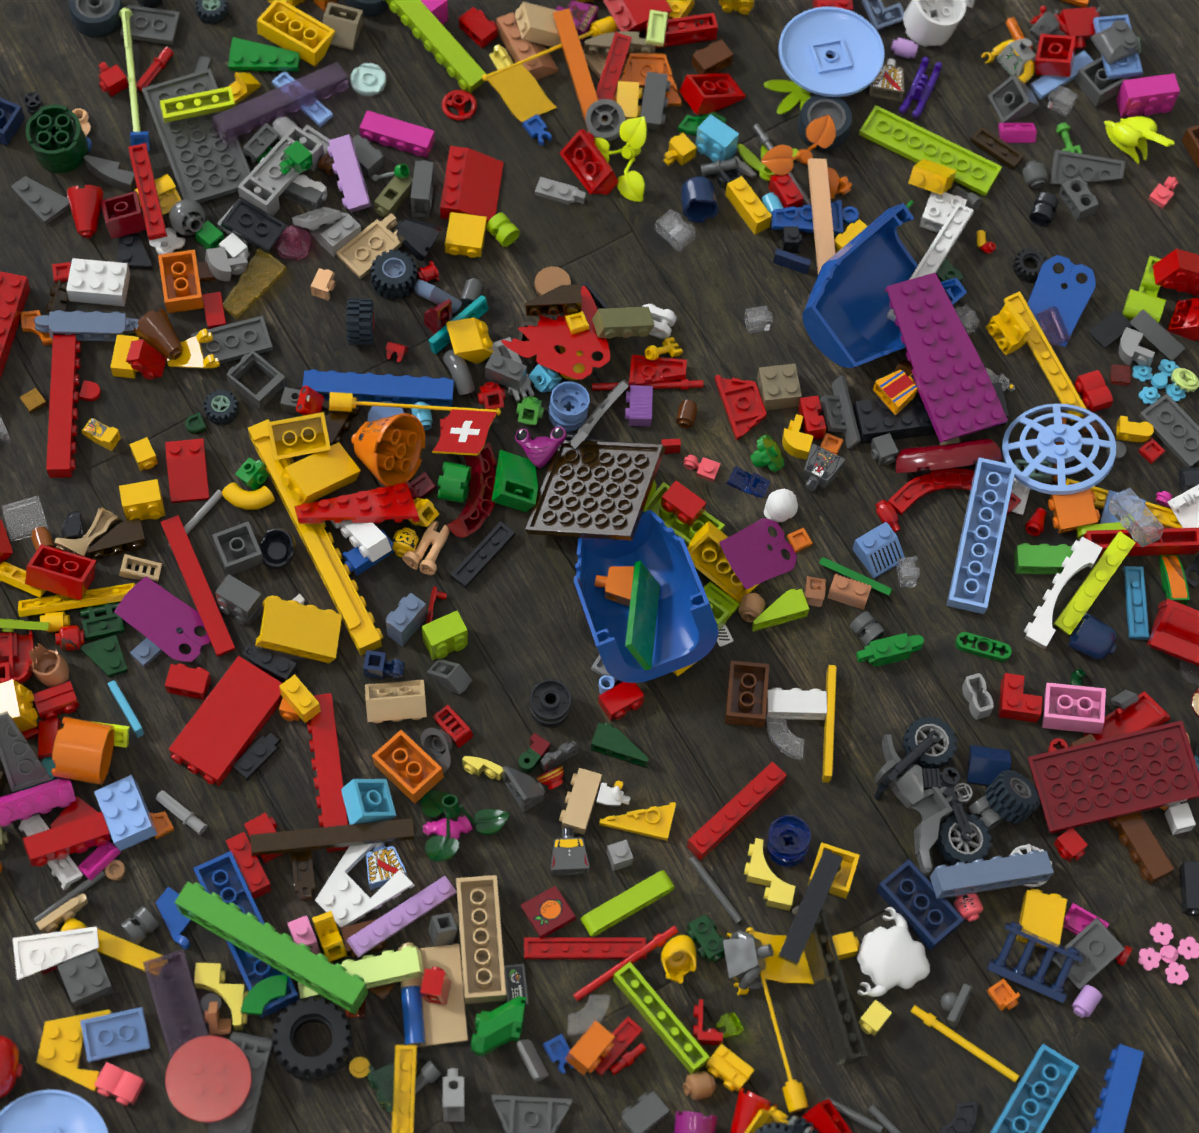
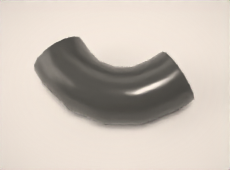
(459, 372)

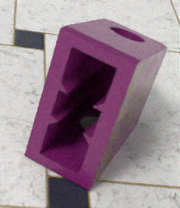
(582, 15)

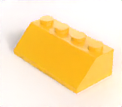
(295, 31)
(712, 562)

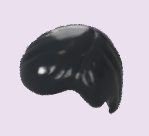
(277, 548)

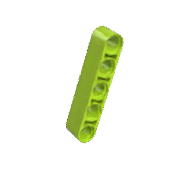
(627, 903)

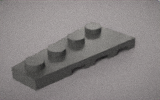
(1090, 168)
(18, 757)

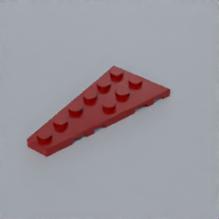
(362, 507)

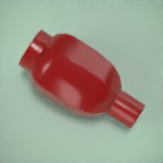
(887, 514)

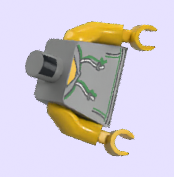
(1015, 58)

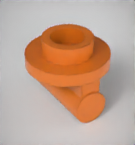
(844, 186)

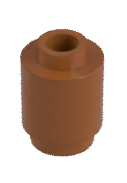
(41, 536)

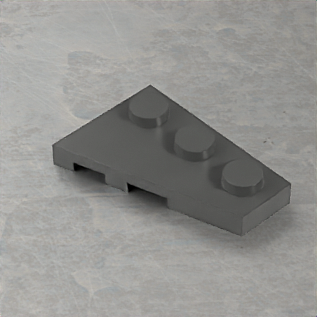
(40, 200)

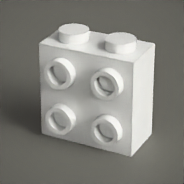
(938, 210)

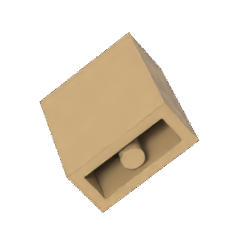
(537, 24)

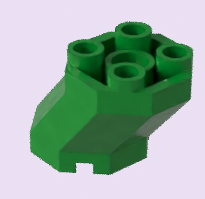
(498, 1026)

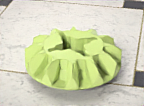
(1185, 379)

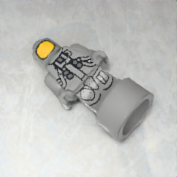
(1004, 381)

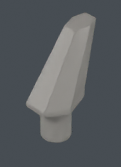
(745, 169)

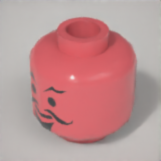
(968, 906)

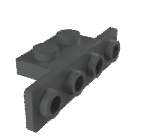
(839, 412)

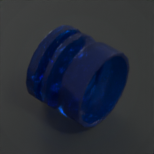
(784, 831)

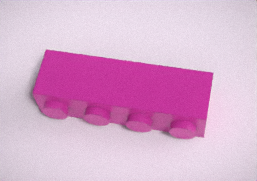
(397, 134)

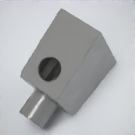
(453, 1096)

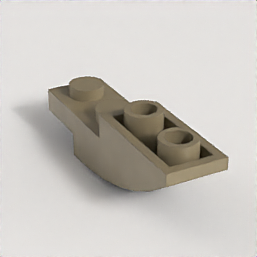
(601, 44)

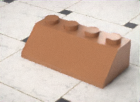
(522, 49)

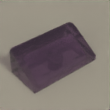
(1053, 326)

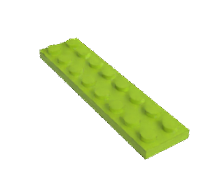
(918, 144)

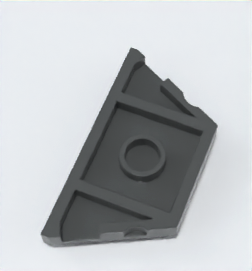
(530, 1114)

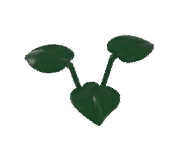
(438, 802)

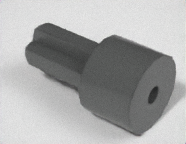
(973, 201)
(428, 1073)

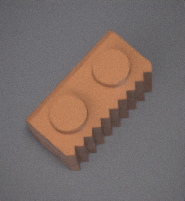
(849, 591)

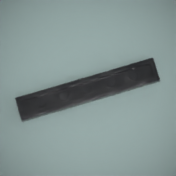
(810, 907)

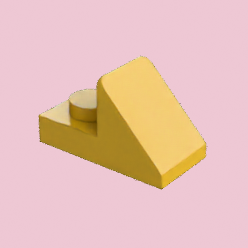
(243, 86)

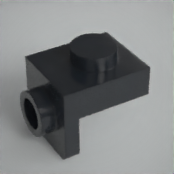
(725, 177)

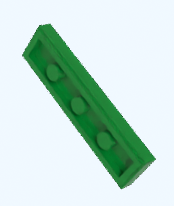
(855, 576)

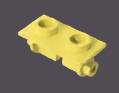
(500, 57)

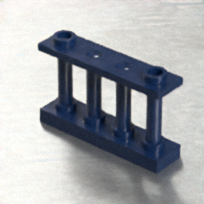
(1036, 982)

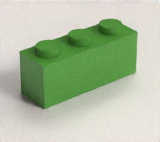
(1040, 558)

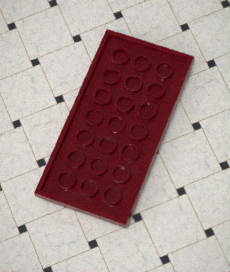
(1115, 776)

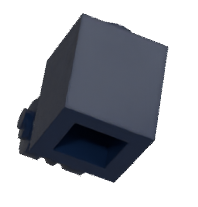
(377, 666)

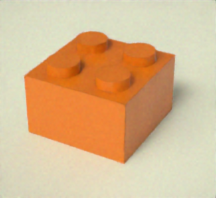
(592, 1045)

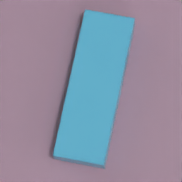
(126, 709)

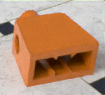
(617, 584)

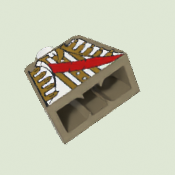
(889, 82)

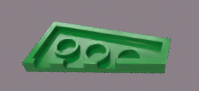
(260, 57)

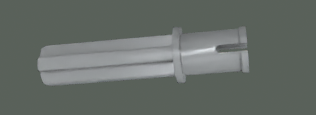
(181, 812)

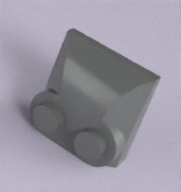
(1116, 42)

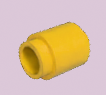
(55, 620)

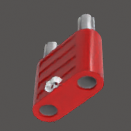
(310, 401)

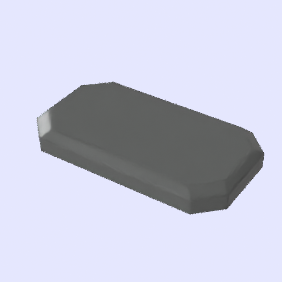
(202, 63)

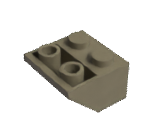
(346, 23)

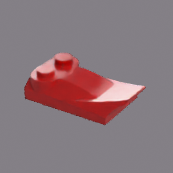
(589, 164)

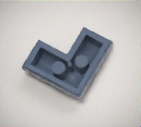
(880, 16)
(435, 294)

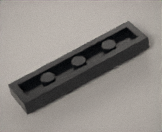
(482, 554)

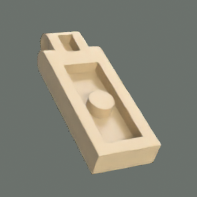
(61, 914)

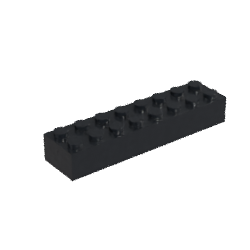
(876, 419)

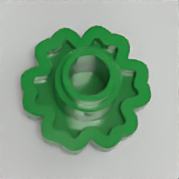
(767, 454)

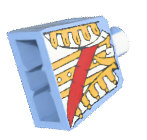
(382, 865)

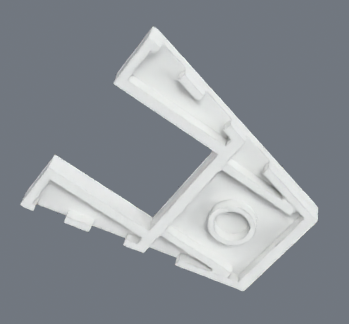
(347, 899)

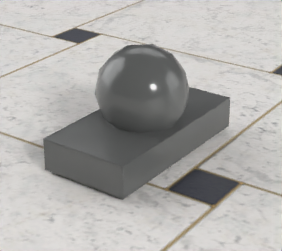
(956, 1004)

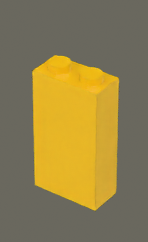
(320, 474)

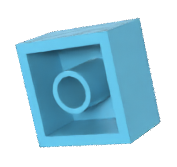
(716, 139)
(368, 801)

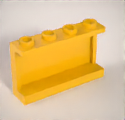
(299, 629)

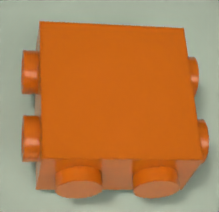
(1073, 510)

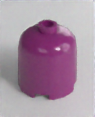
(694, 1122)

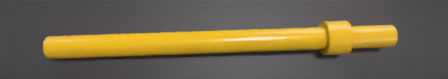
(930, 1020)

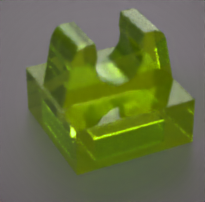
(732, 1024)

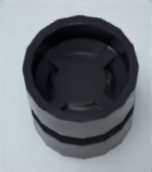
(1044, 209)

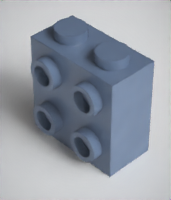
(406, 619)

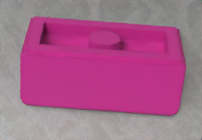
(1017, 132)

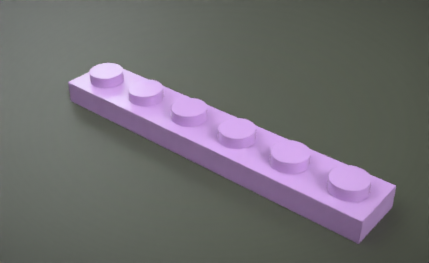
(401, 916)

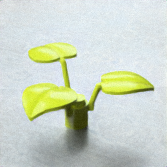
(634, 133)

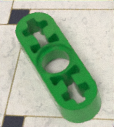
(976, 651)

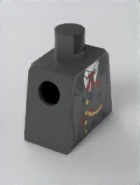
(821, 468)

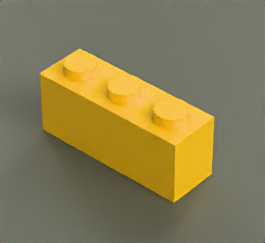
(748, 205)

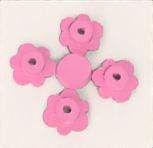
(1169, 953)

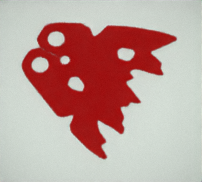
(556, 332)

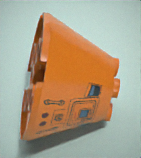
(391, 447)

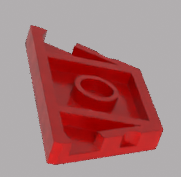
(741, 404)

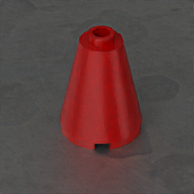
(85, 208)
(746, 1110)

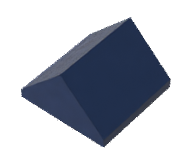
(986, 764)

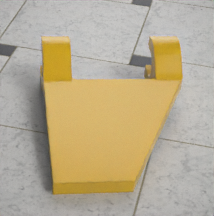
(192, 353)

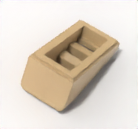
(132, 574)

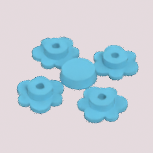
(1159, 381)

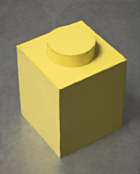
(874, 1018)

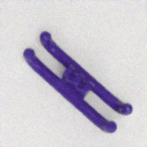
(920, 89)

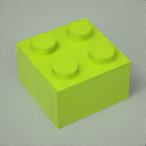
(445, 635)

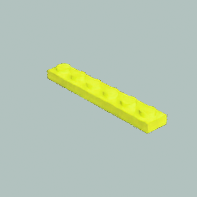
(1094, 583)

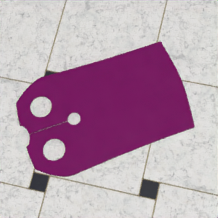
(750, 556)
(158, 616)

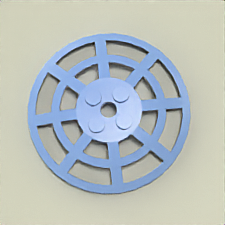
(1059, 453)

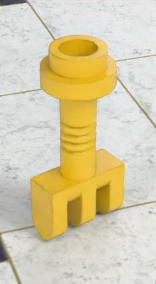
(669, 346)

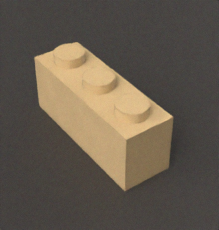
(580, 800)

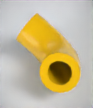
(247, 499)

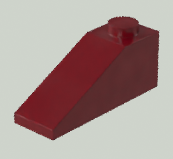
(437, 317)

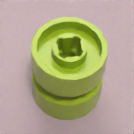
(502, 229)

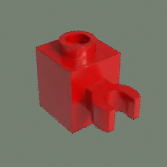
(112, 79)

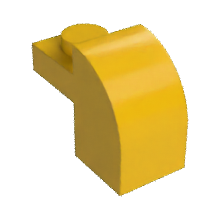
(795, 442)
(329, 936)

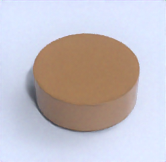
(115, 870)

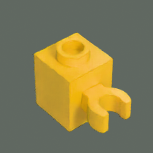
(680, 149)

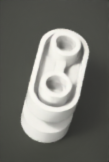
(662, 321)

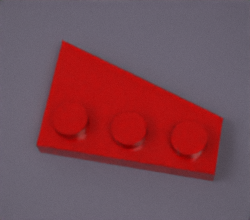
(647, 371)

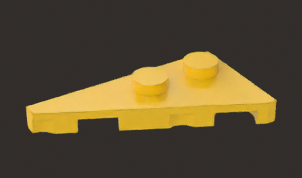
(651, 822)

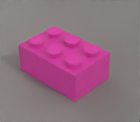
(1147, 95)

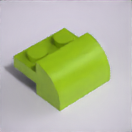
(721, 604)

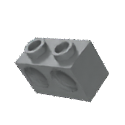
(1075, 200)

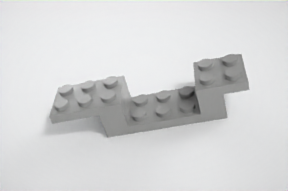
(267, 181)

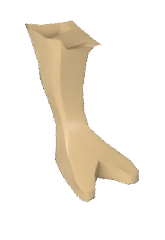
(99, 528)

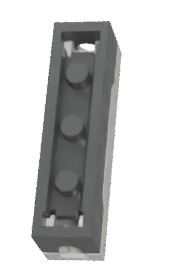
(305, 192)

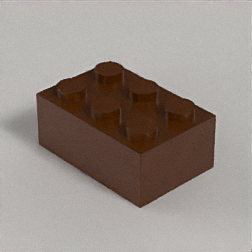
(747, 693)

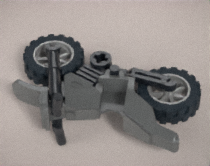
(932, 794)

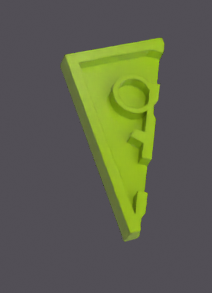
(9, 624)

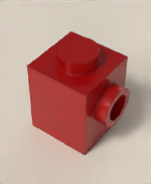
(1070, 845)

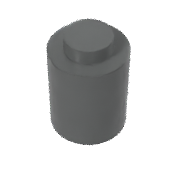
(471, 291)

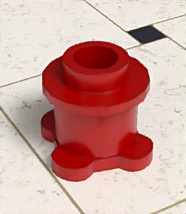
(428, 273)

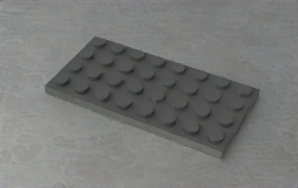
(197, 156)

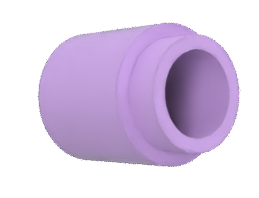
(904, 48)

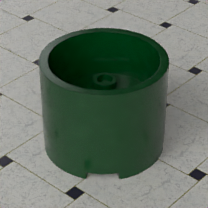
(57, 138)

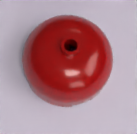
(9, 1065)

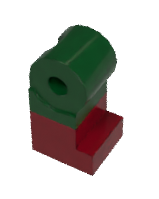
(530, 760)

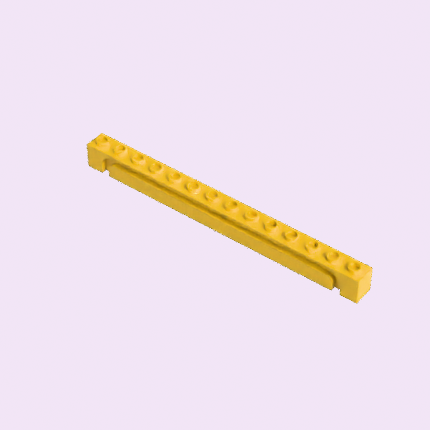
(322, 552)

